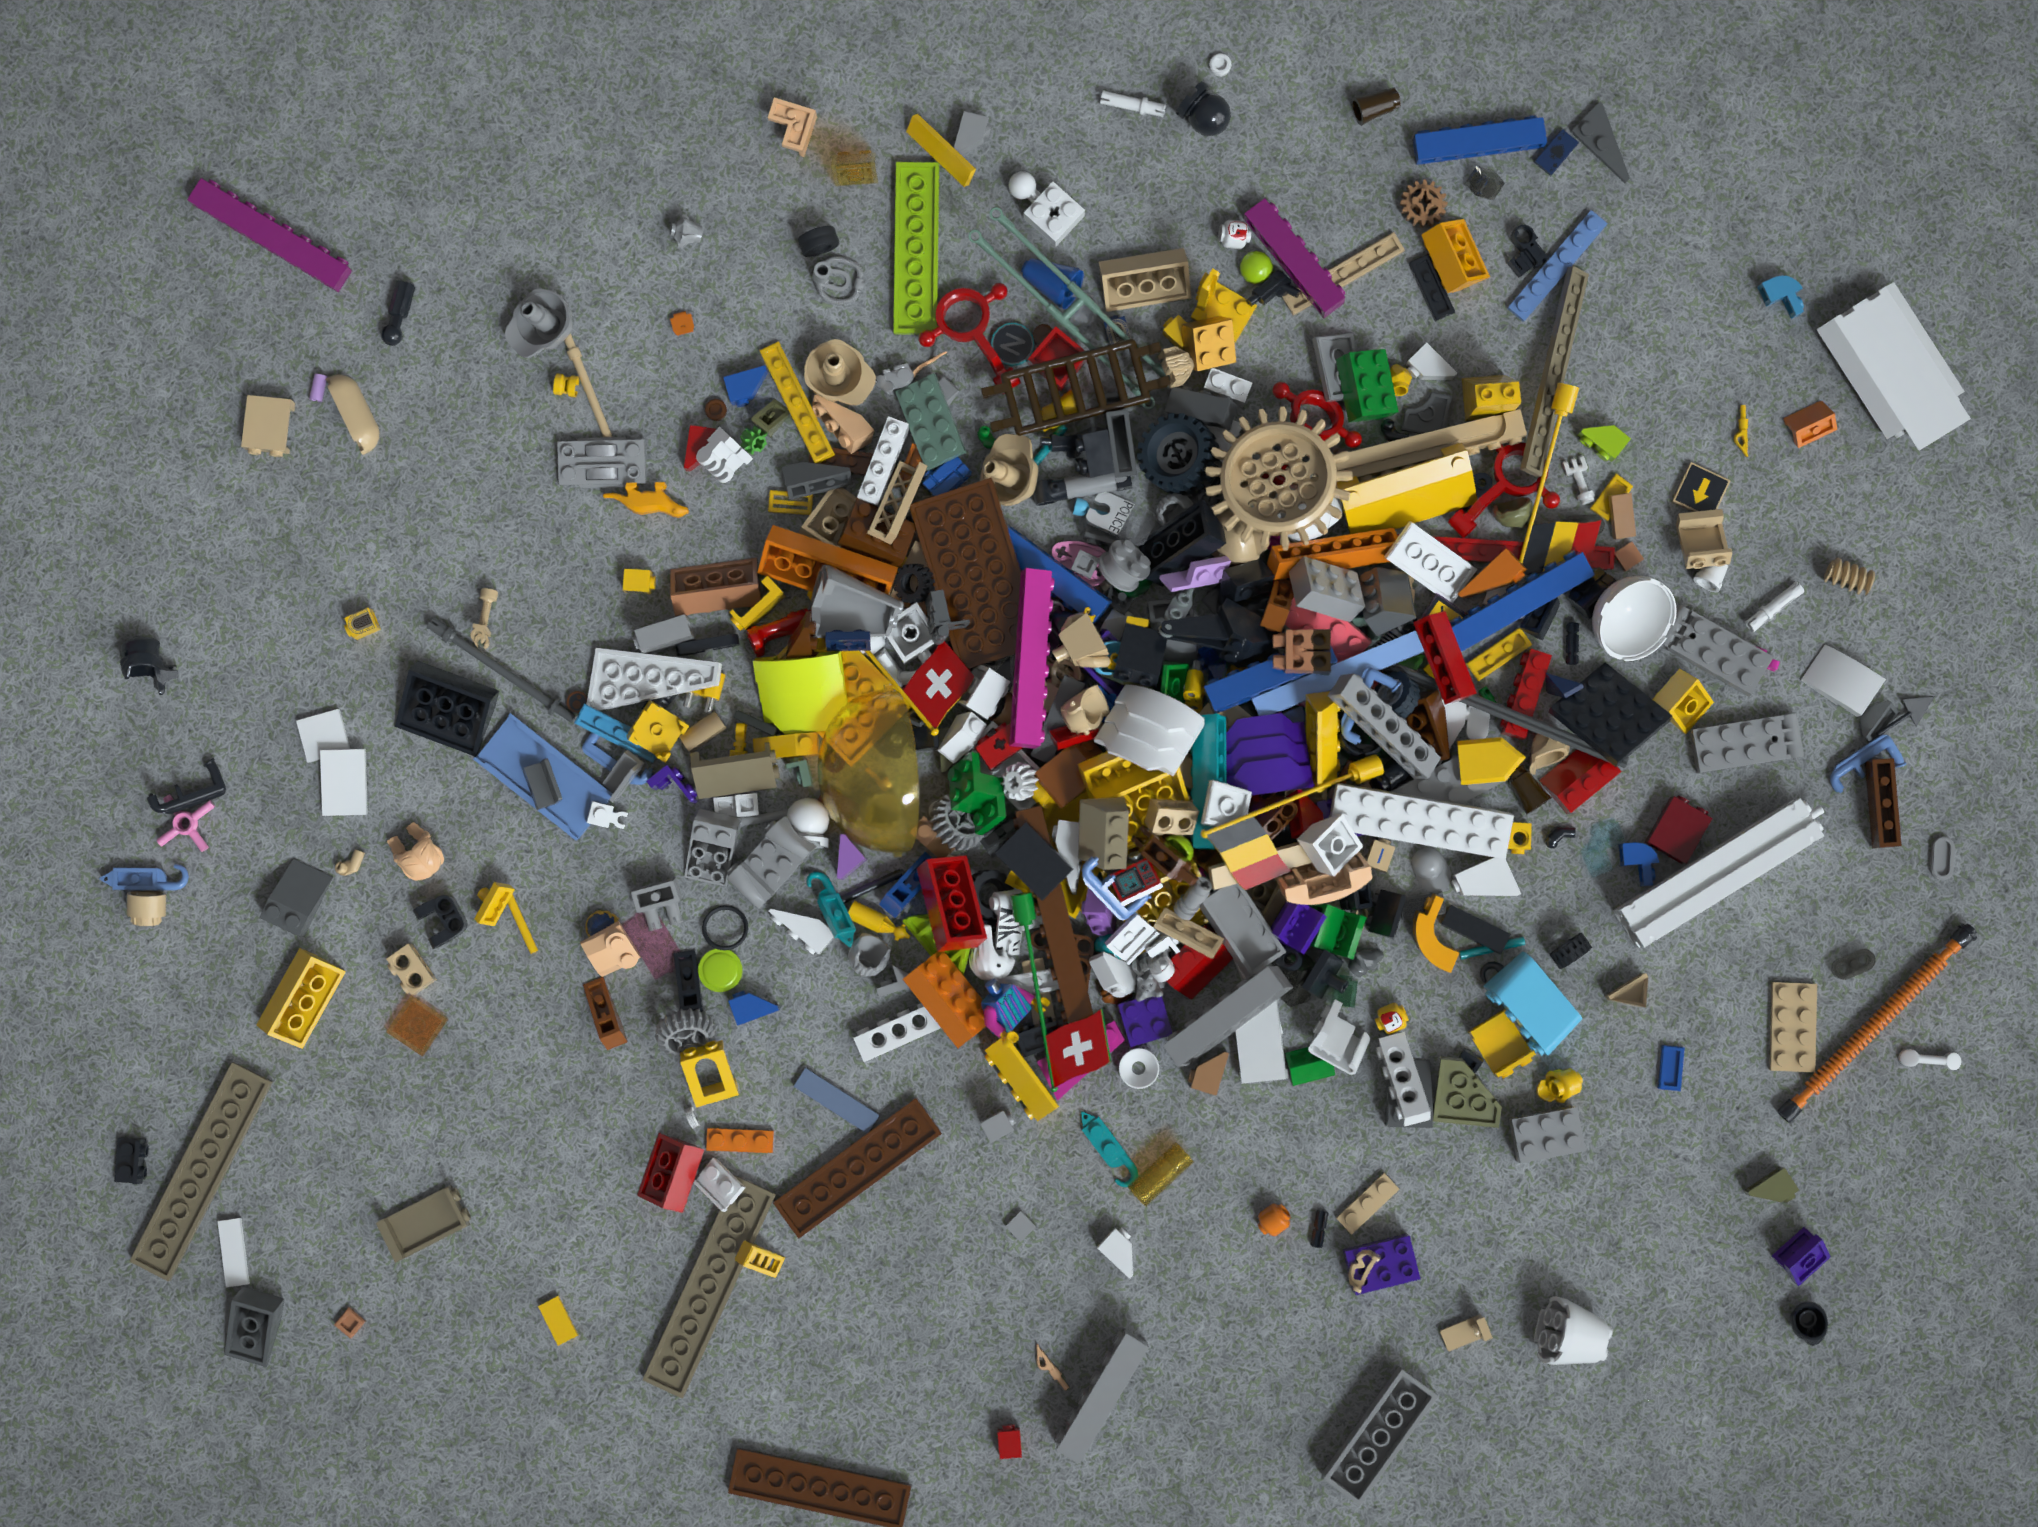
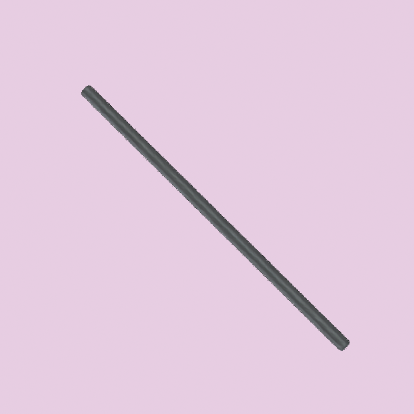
(1506, 714)

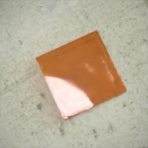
(417, 1025)

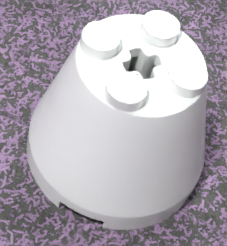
(1582, 1336)

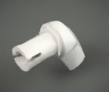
(901, 677)

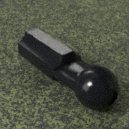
(398, 310)

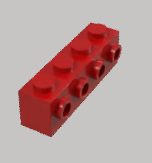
(1445, 657)
(1527, 690)

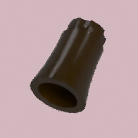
(1375, 104)
(1527, 789)

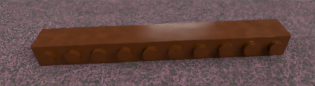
(1060, 936)

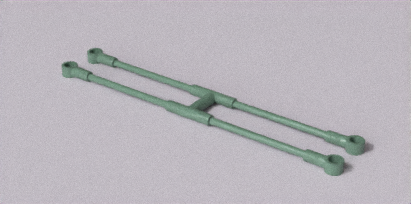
(1082, 298)

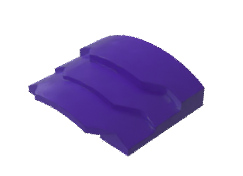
(1267, 755)

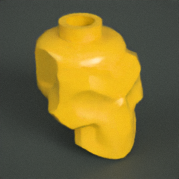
(1559, 1085)

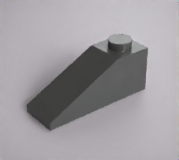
(812, 478)

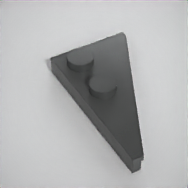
(1597, 135)

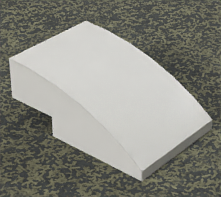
(1843, 680)

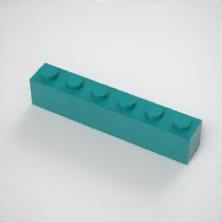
(1208, 765)

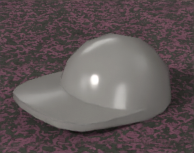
(1431, 869)

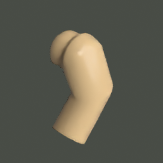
(350, 866)

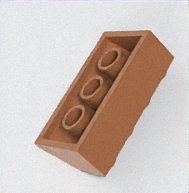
(715, 587)

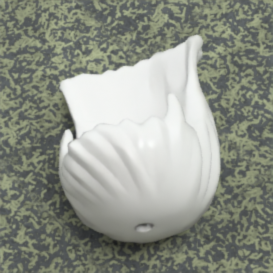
(987, 963)

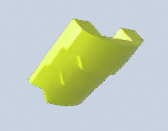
(801, 692)

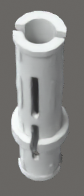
(1132, 103)
(1777, 604)

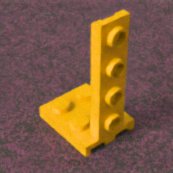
(1220, 301)

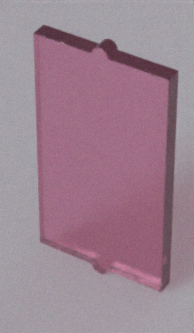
(654, 946)

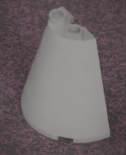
(850, 605)

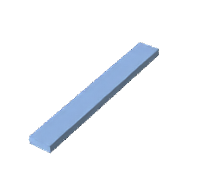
(1375, 658)

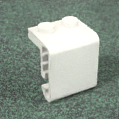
(1335, 1041)

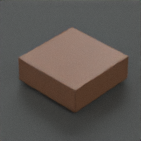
(1628, 556)
(350, 1322)

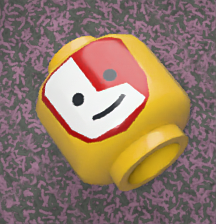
(1391, 1018)

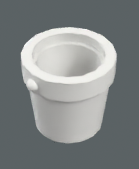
(1711, 577)

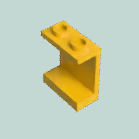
(1501, 1044)

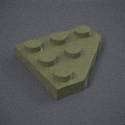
(1463, 1096)

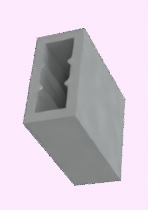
(664, 635)

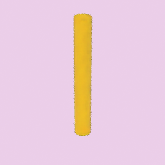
(522, 925)

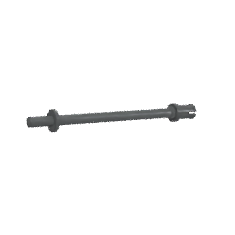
(449, 635)

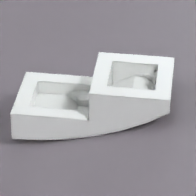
(738, 805)

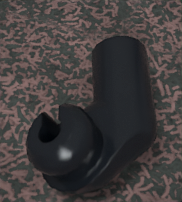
(1390, 431)
(1557, 834)

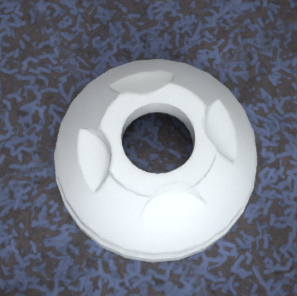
(1151, 1068)

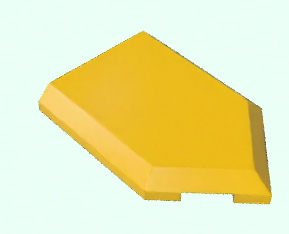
(1487, 760)

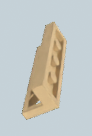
(905, 501)

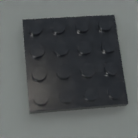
(1611, 714)

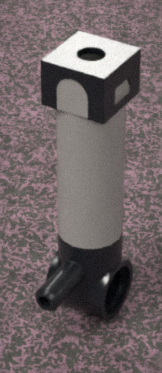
(1051, 490)

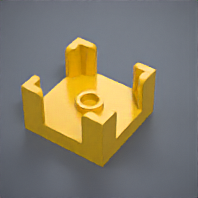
(657, 730)

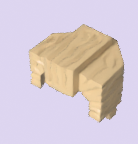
(1176, 364)

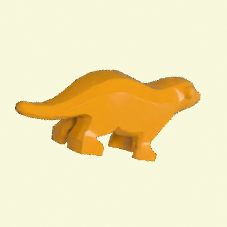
(649, 501)

